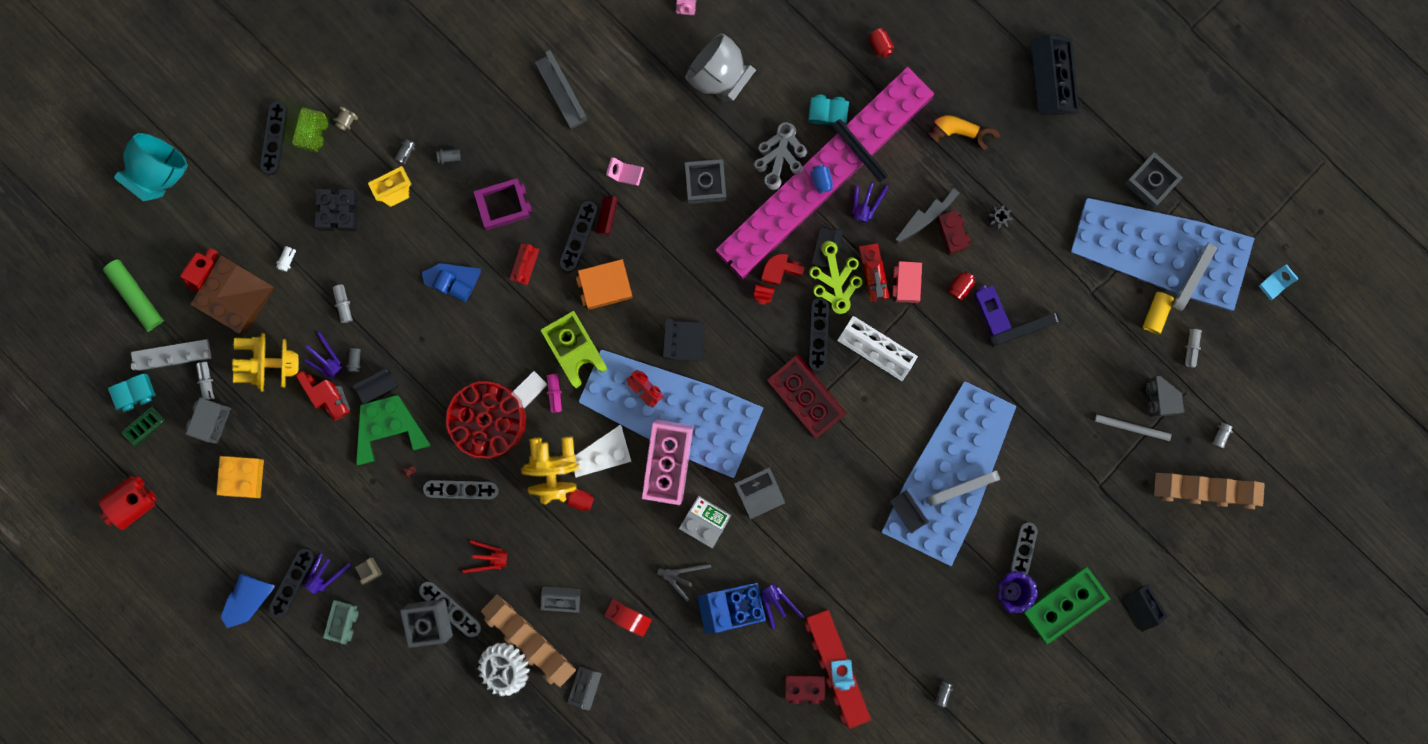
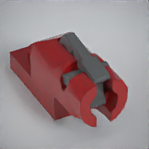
(874, 272)
(325, 395)

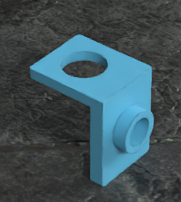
(1276, 283)
(842, 682)

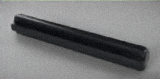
(859, 150)

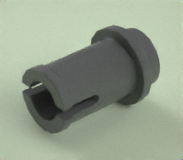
(404, 152)
(448, 155)
(354, 360)
(943, 693)

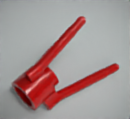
(498, 558)

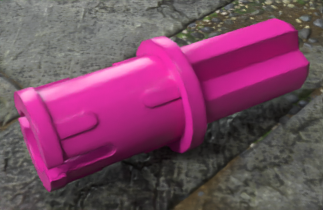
(554, 393)

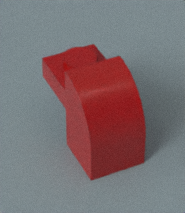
(777, 265)
(627, 618)

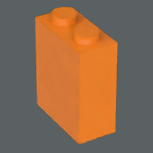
(604, 284)

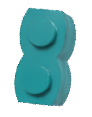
(827, 111)
(132, 392)

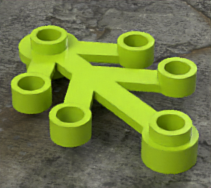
(836, 280)

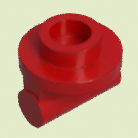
(763, 294)

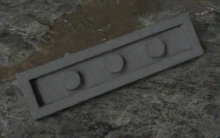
(561, 90)

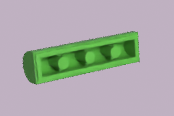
(132, 295)

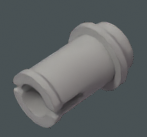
(1222, 435)

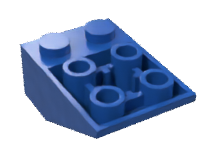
(731, 608)

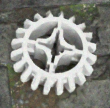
(511, 678)

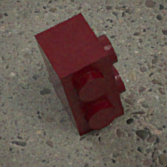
(952, 232)
(804, 688)

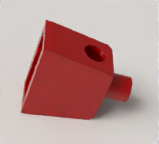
(199, 269)

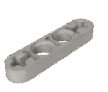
(1194, 276)
(963, 488)

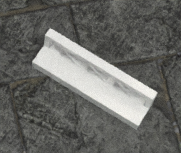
(876, 350)

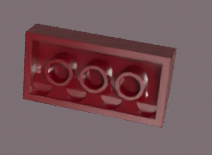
(807, 396)

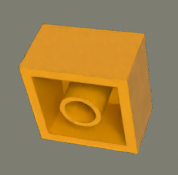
(240, 477)

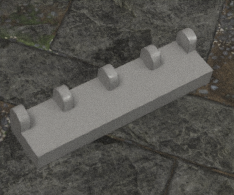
(170, 355)

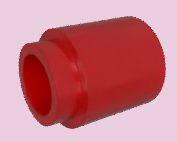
(881, 43)
(962, 285)
(579, 500)

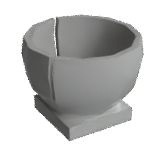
(720, 69)

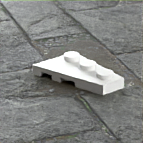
(604, 453)

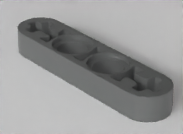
(461, 487)
(452, 606)

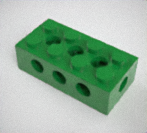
(1078, 608)

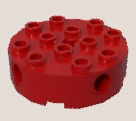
(476, 436)

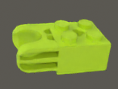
(576, 351)

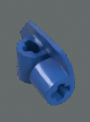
(452, 280)
(245, 600)

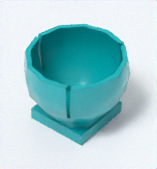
(145, 167)

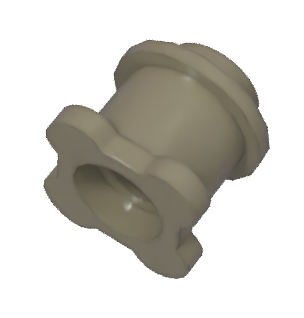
(345, 119)

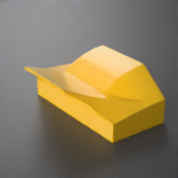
(391, 187)

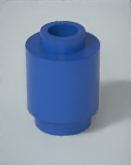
(822, 179)

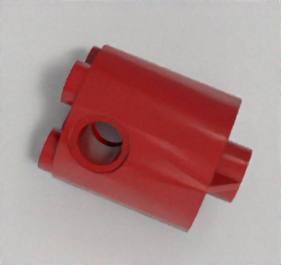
(121, 508)

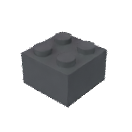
(1153, 180)
(705, 181)
(207, 420)
(426, 623)

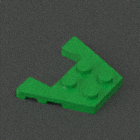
(386, 419)

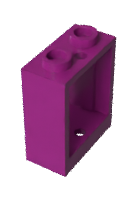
(525, 205)

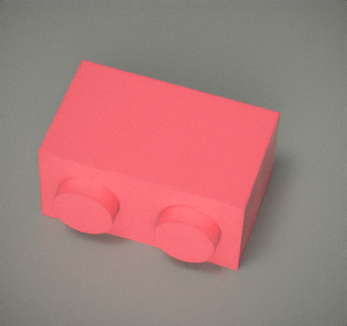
(908, 282)

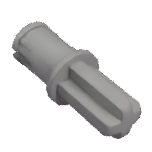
(342, 303)
(1193, 348)
(204, 380)

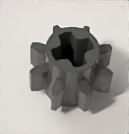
(995, 220)

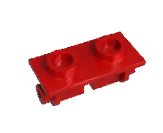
(524, 264)
(651, 393)

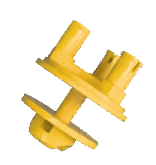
(253, 370)
(550, 466)

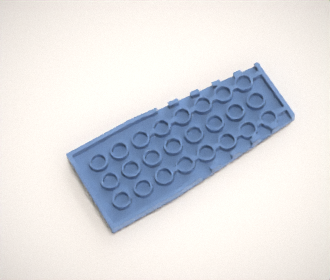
(1163, 250)
(719, 419)
(958, 452)

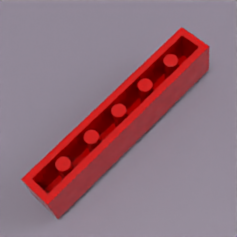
(831, 649)

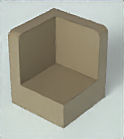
(368, 571)

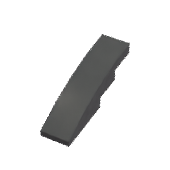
(921, 220)

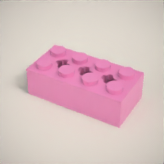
(657, 468)

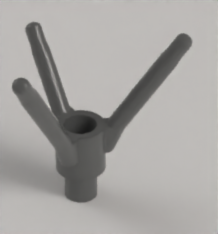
(672, 576)

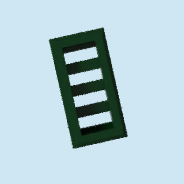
(139, 422)

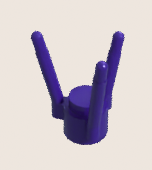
(862, 212)
(331, 367)
(314, 581)
(772, 595)

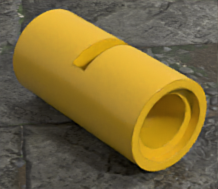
(1158, 313)

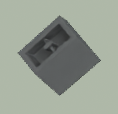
(1164, 398)
(759, 493)

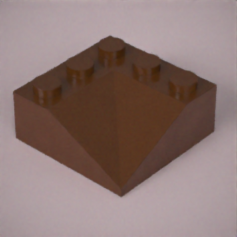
(232, 296)

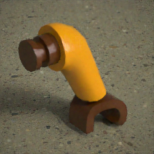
(952, 124)

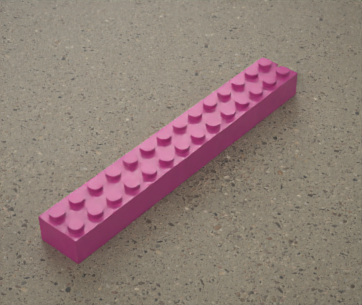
(798, 197)

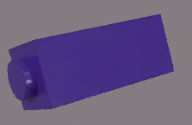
(992, 310)

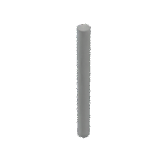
(1132, 427)

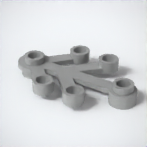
(780, 153)

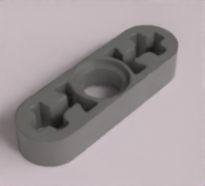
(1021, 534)

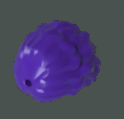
(1022, 592)

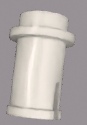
(285, 259)

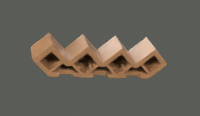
(1209, 490)
(533, 645)

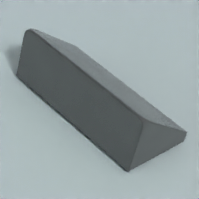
(560, 599)
(584, 688)

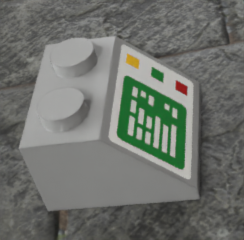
(705, 521)

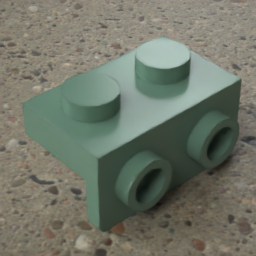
(340, 622)

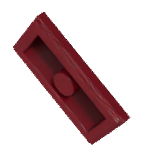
(606, 215)

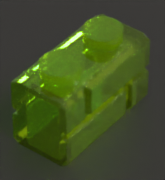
(310, 129)

